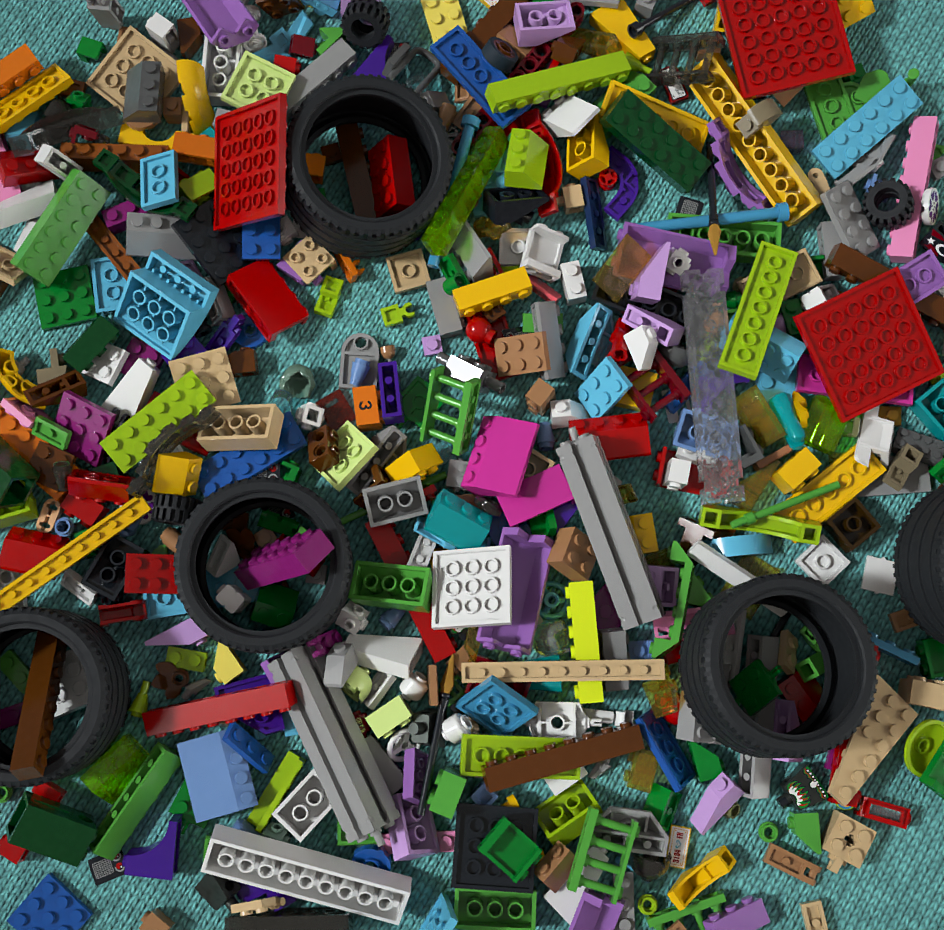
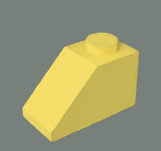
(227, 665)

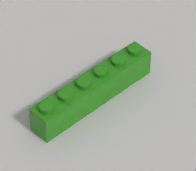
(135, 801)

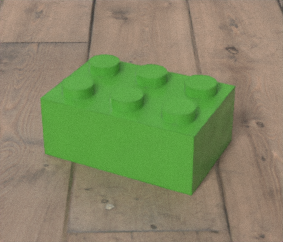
(446, 796)

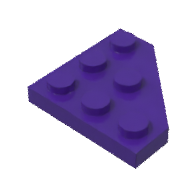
(264, 724)

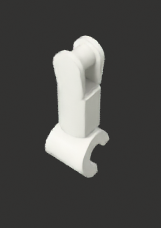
(609, 717)

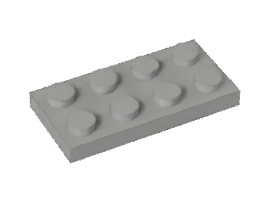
(849, 218)

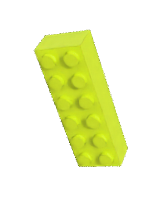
(584, 636)

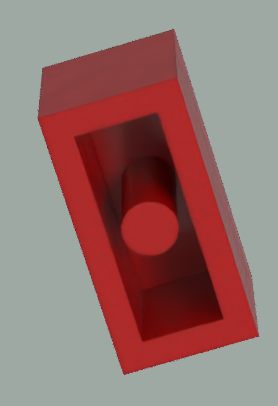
(86, 510)

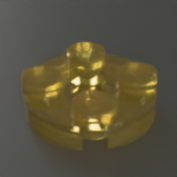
(486, 228)

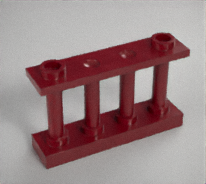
(666, 376)

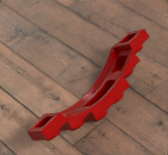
(554, 170)

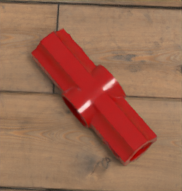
(619, 347)

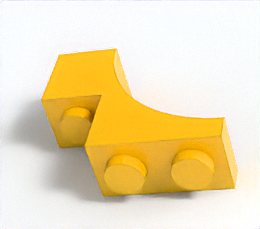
(697, 878)

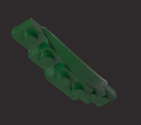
(128, 184)

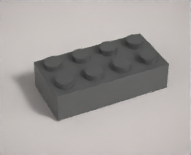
(931, 447)

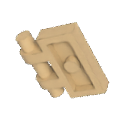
(259, 905)

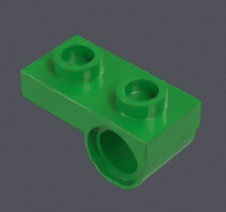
(453, 273)

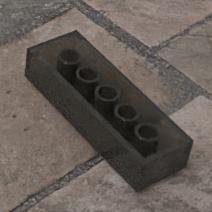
(292, 919)

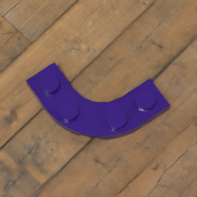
(628, 185)

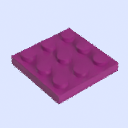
(88, 426)

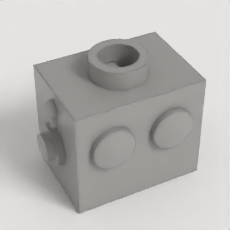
(455, 474)

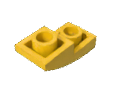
(800, 407)

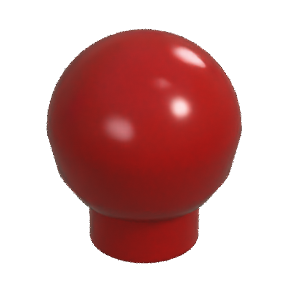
(480, 331)

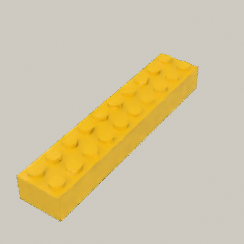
(764, 151)

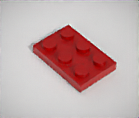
(149, 574)

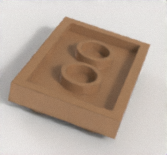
(522, 354)

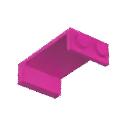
(536, 496)

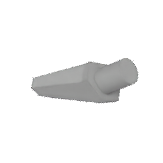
(22, 364)
(194, 688)
(600, 768)

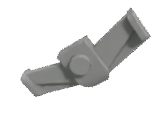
(869, 162)

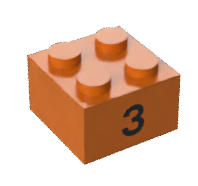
(367, 408)

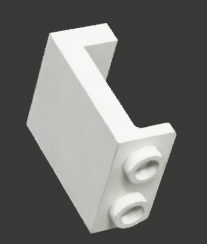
(543, 252)

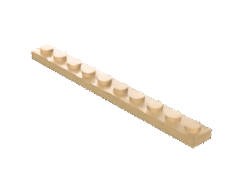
(564, 670)

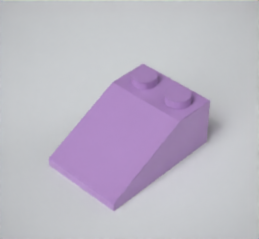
(542, 21)
(649, 283)

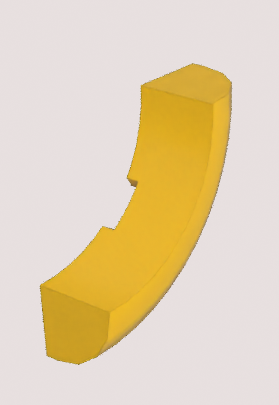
(195, 96)
(11, 378)

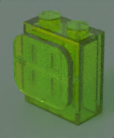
(823, 426)

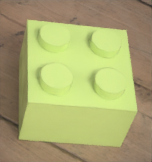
(389, 716)

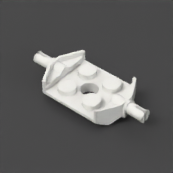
(572, 714)

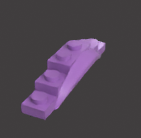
(730, 172)

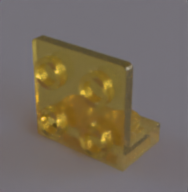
(662, 695)

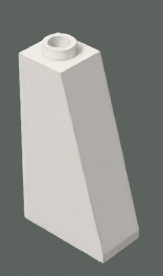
(26, 204)
(134, 388)
(387, 653)
(567, 901)

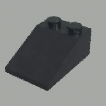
(511, 203)
(108, 569)

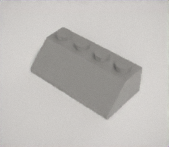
(154, 232)
(545, 319)

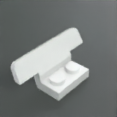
(874, 436)

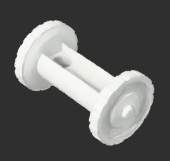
(258, 40)

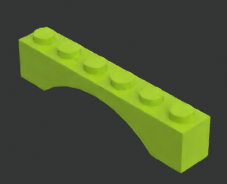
(777, 525)

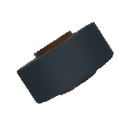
(500, 54)

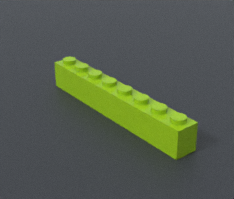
(557, 82)

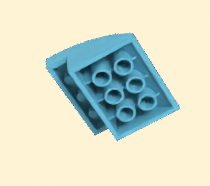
(164, 303)

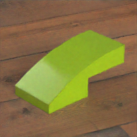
(329, 296)

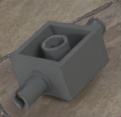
(466, 367)

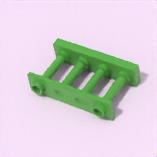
(466, 407)
(582, 859)
(695, 908)

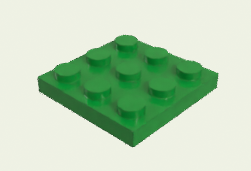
(67, 299)

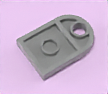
(350, 351)

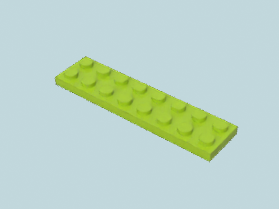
(757, 310)

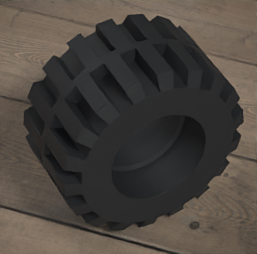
(363, 34)
(885, 190)
(173, 508)

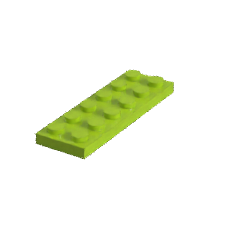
(130, 440)
(483, 747)

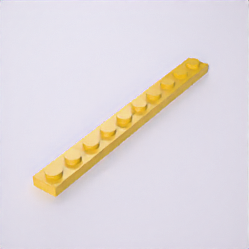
(73, 552)

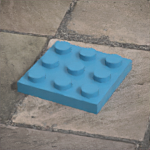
(497, 706)

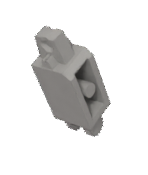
(107, 13)

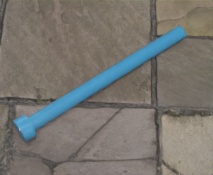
(470, 125)
(779, 212)

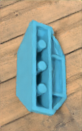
(590, 341)

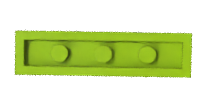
(276, 790)

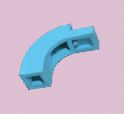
(742, 545)

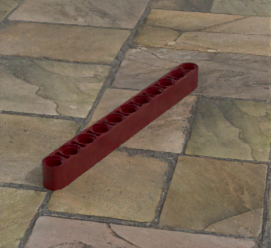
(531, 59)

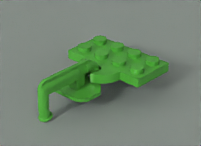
(834, 101)

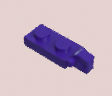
(226, 333)

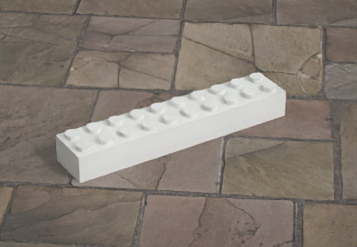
(307, 874)

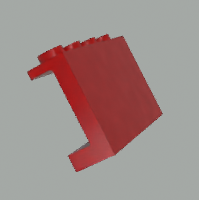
(266, 298)

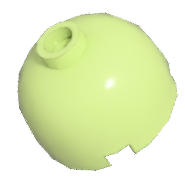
(358, 684)

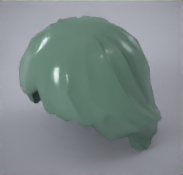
(298, 381)

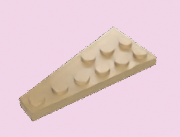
(871, 742)

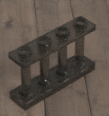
(685, 42)

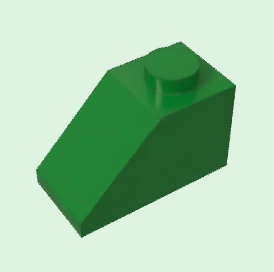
(705, 763)

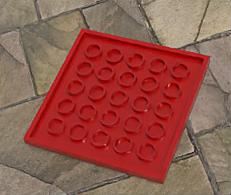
(785, 44)
(250, 163)
(869, 344)

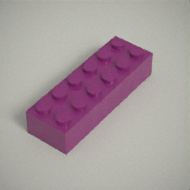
(283, 559)

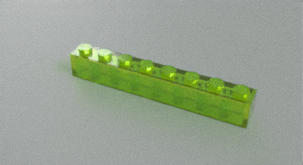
(465, 191)

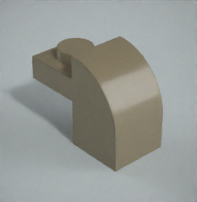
(759, 115)
(57, 367)
(901, 466)

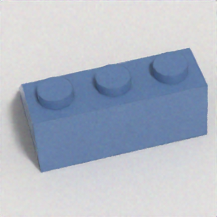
(684, 431)

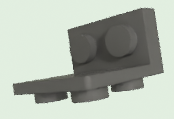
(752, 451)

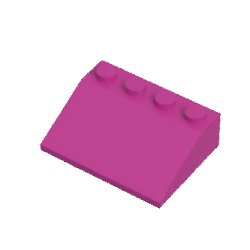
(500, 456)

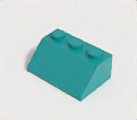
(930, 409)
(457, 521)

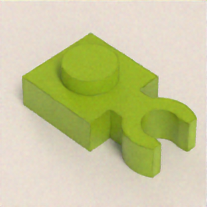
(393, 315)

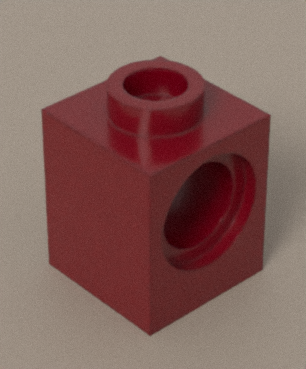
(302, 46)

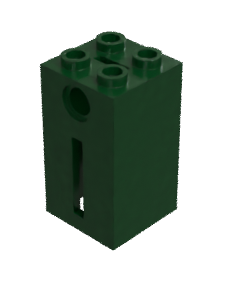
(12, 469)
(51, 829)

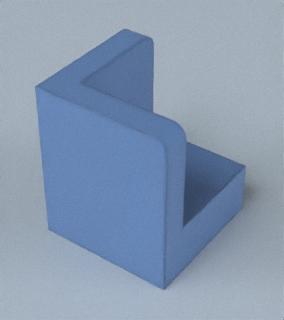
(481, 795)

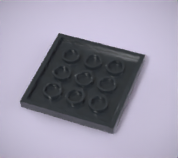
(214, 250)
(474, 869)

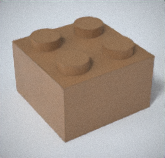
(572, 554)

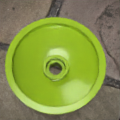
(922, 745)

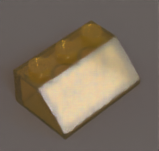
(757, 414)

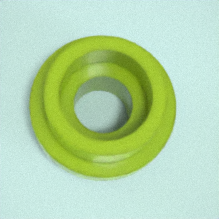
(647, 910)

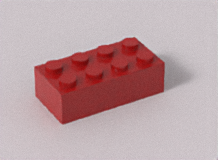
(391, 176)

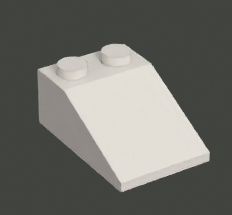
(568, 116)

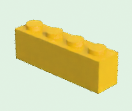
(492, 292)

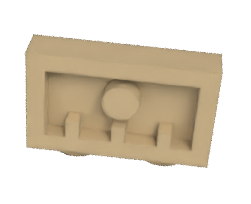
(309, 260)

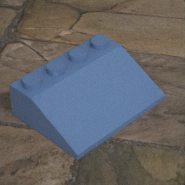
(215, 777)

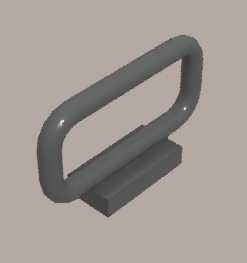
(403, 56)

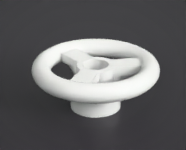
(400, 741)

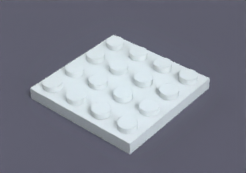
(472, 587)

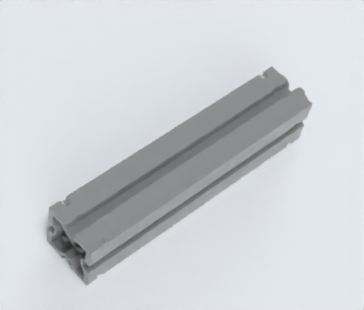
(610, 530)
(336, 747)

